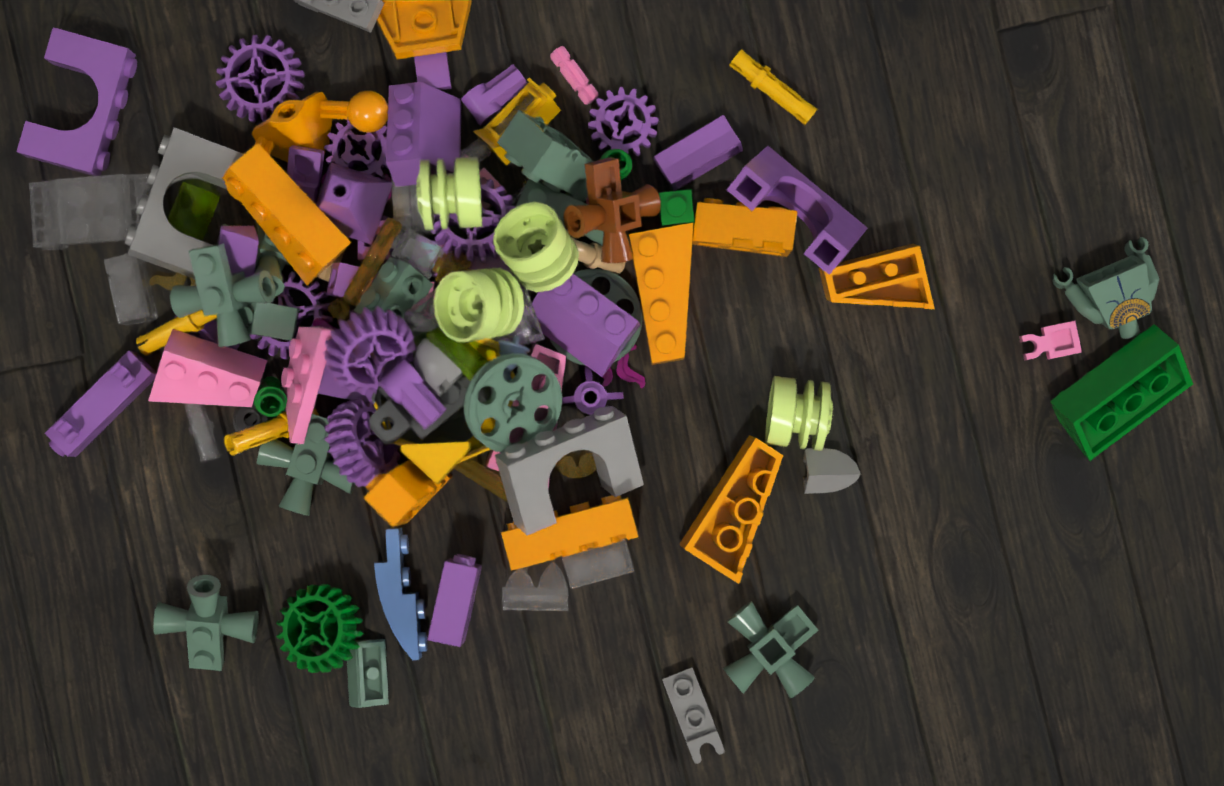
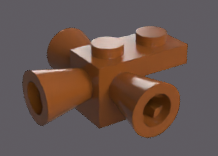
(611, 209)

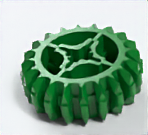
(302, 624)

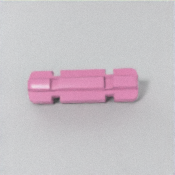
(574, 75)

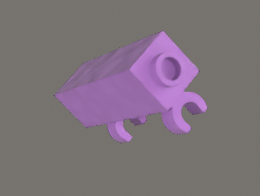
(100, 405)

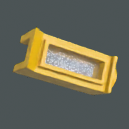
(532, 100)

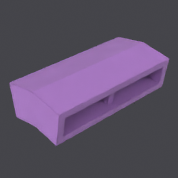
(698, 153)

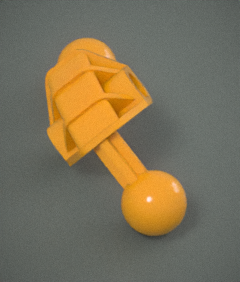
(310, 120)

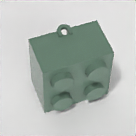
(544, 153)

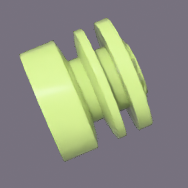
(450, 193)
(536, 247)
(478, 304)
(798, 413)

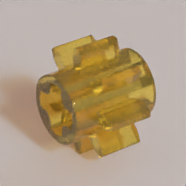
(448, 264)

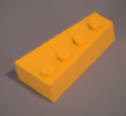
(285, 213)
(663, 281)
(402, 492)
(734, 510)
(572, 533)

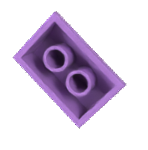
(421, 127)
(584, 323)

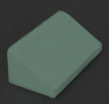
(368, 674)

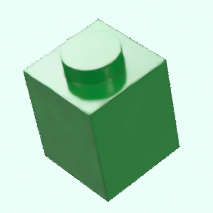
(676, 208)

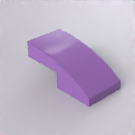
(433, 70)
(305, 169)

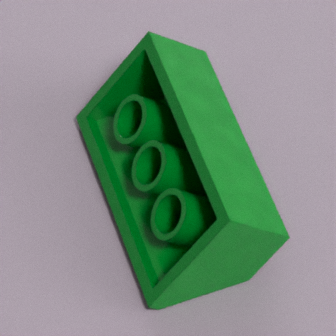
(1122, 391)

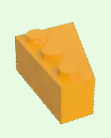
(740, 229)

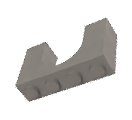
(184, 158)
(528, 465)

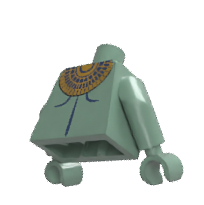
(1116, 292)

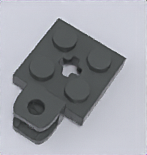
(403, 421)

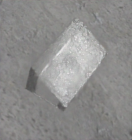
(422, 315)

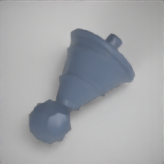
(508, 348)

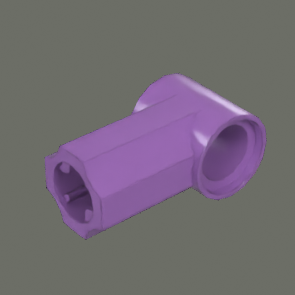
(489, 99)
(407, 387)

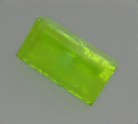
(193, 210)
(460, 353)

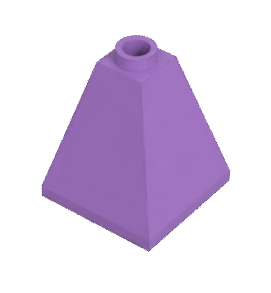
(353, 201)

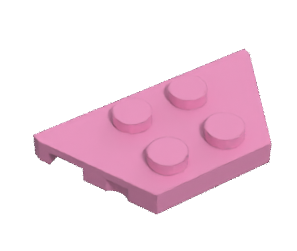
(303, 378)

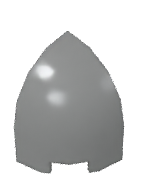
(435, 368)
(828, 471)

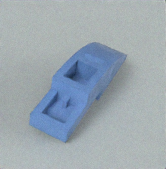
(401, 608)

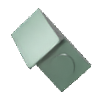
(270, 320)

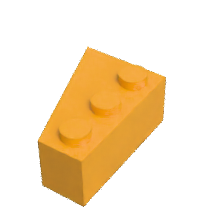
(882, 278)

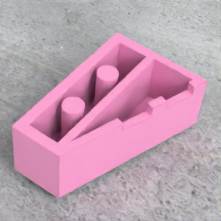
(206, 374)

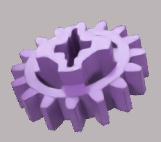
(609, 119)
(350, 158)

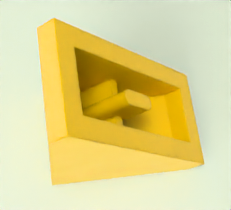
(436, 458)

